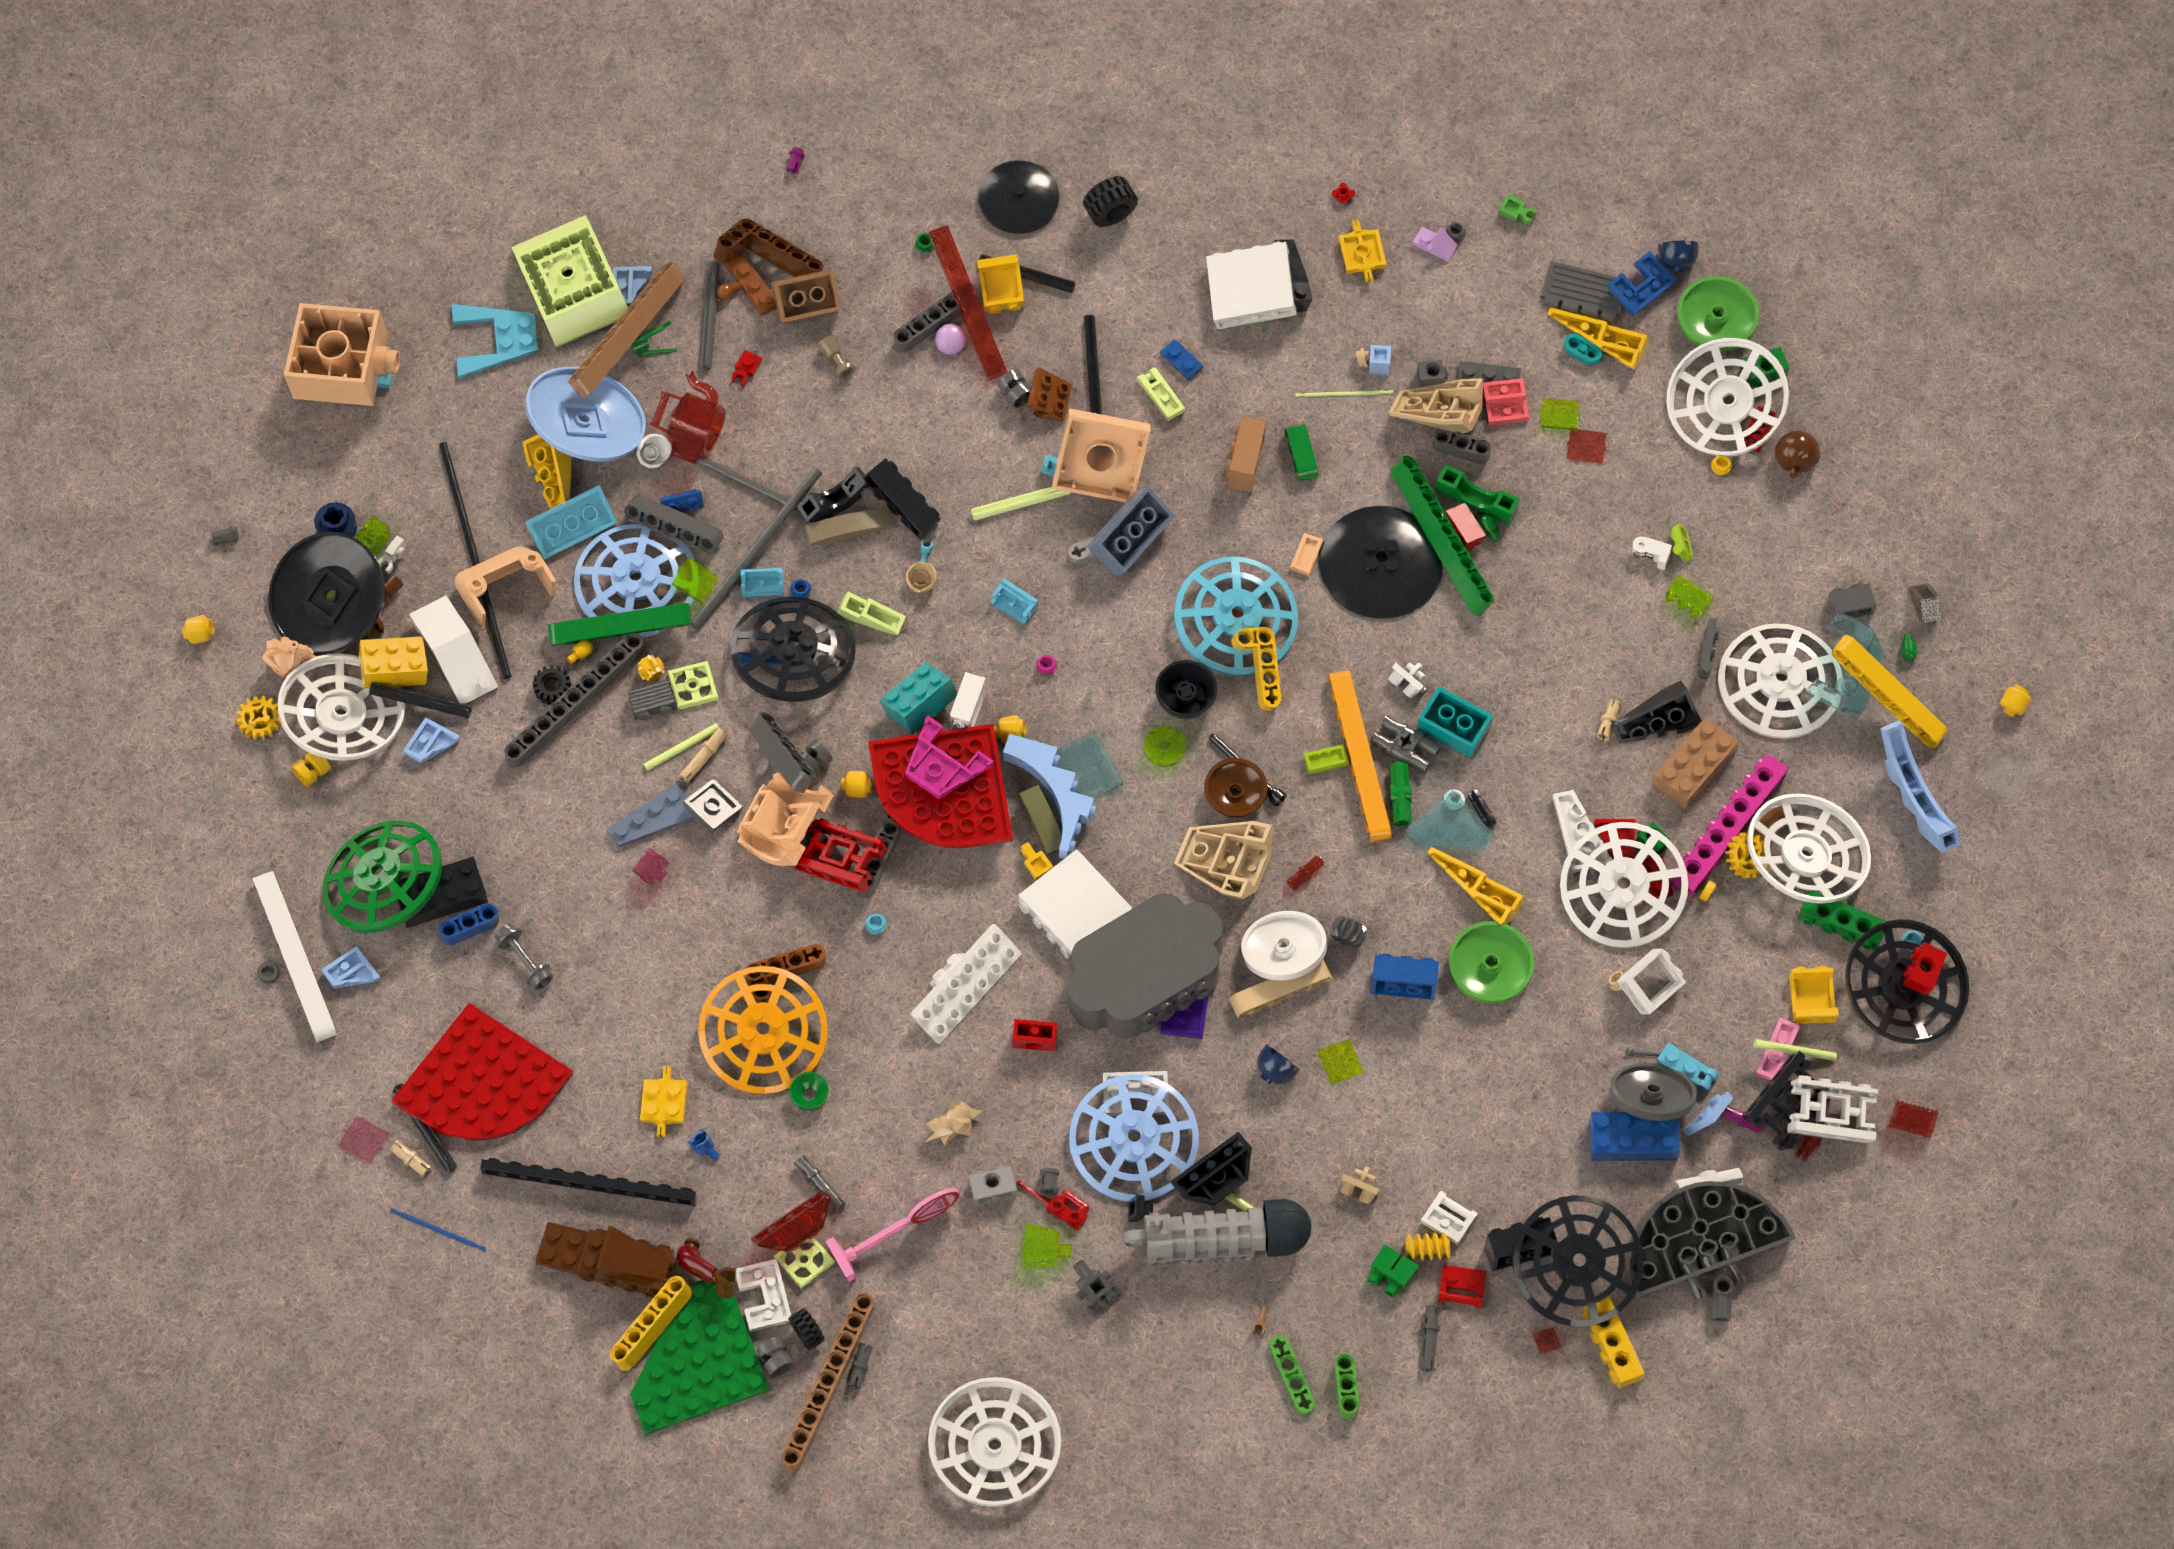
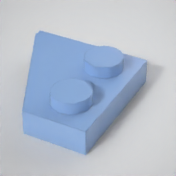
(632, 281)
(429, 741)
(350, 970)

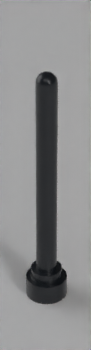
(1273, 793)

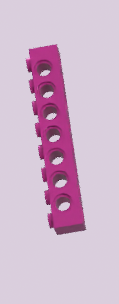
(1768, 768)

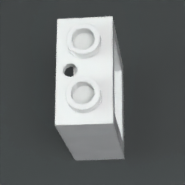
(968, 702)
(1636, 994)

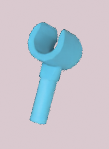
(925, 551)

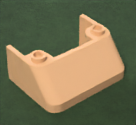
(474, 580)

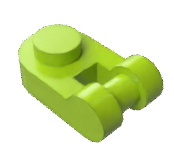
(1682, 542)

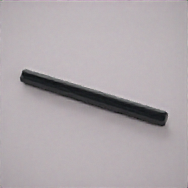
(1092, 364)

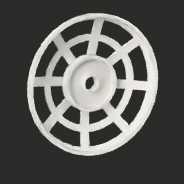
(1725, 386)
(1773, 688)
(336, 700)
(1811, 842)
(1624, 898)
(991, 1430)

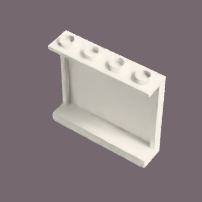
(1250, 285)
(1071, 902)

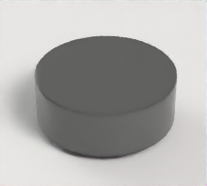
(268, 972)

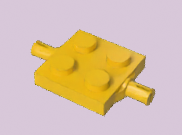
(1362, 251)
(664, 1101)

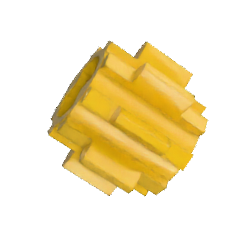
(650, 668)

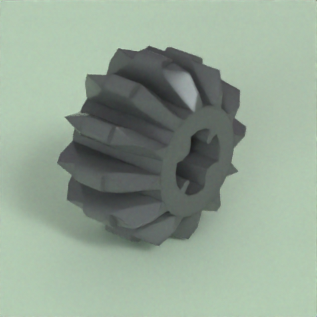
(1348, 931)

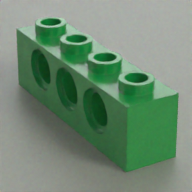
(1837, 910)

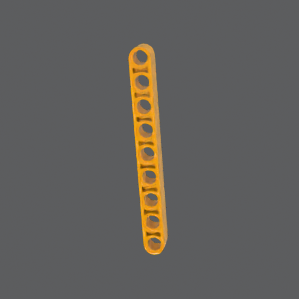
(1360, 755)

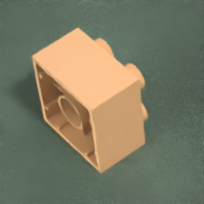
(338, 355)

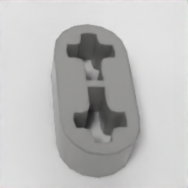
(1081, 547)

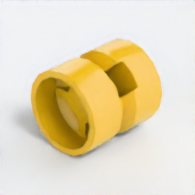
(318, 765)

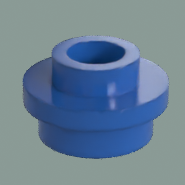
(800, 583)

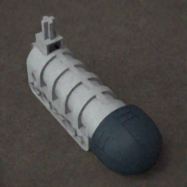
(1190, 1239)

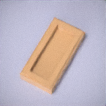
(1306, 554)

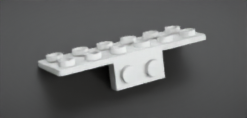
(964, 982)

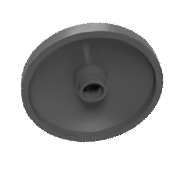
(1653, 1091)

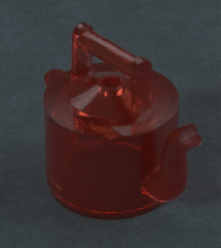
(693, 422)

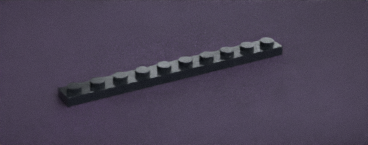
(580, 1180)

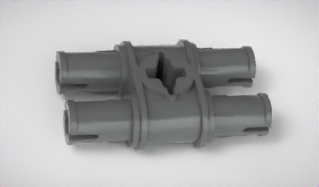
(1407, 753)

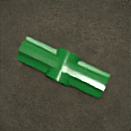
(1400, 794)

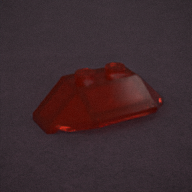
(795, 1226)

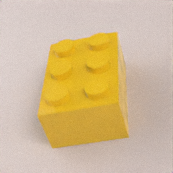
(393, 662)

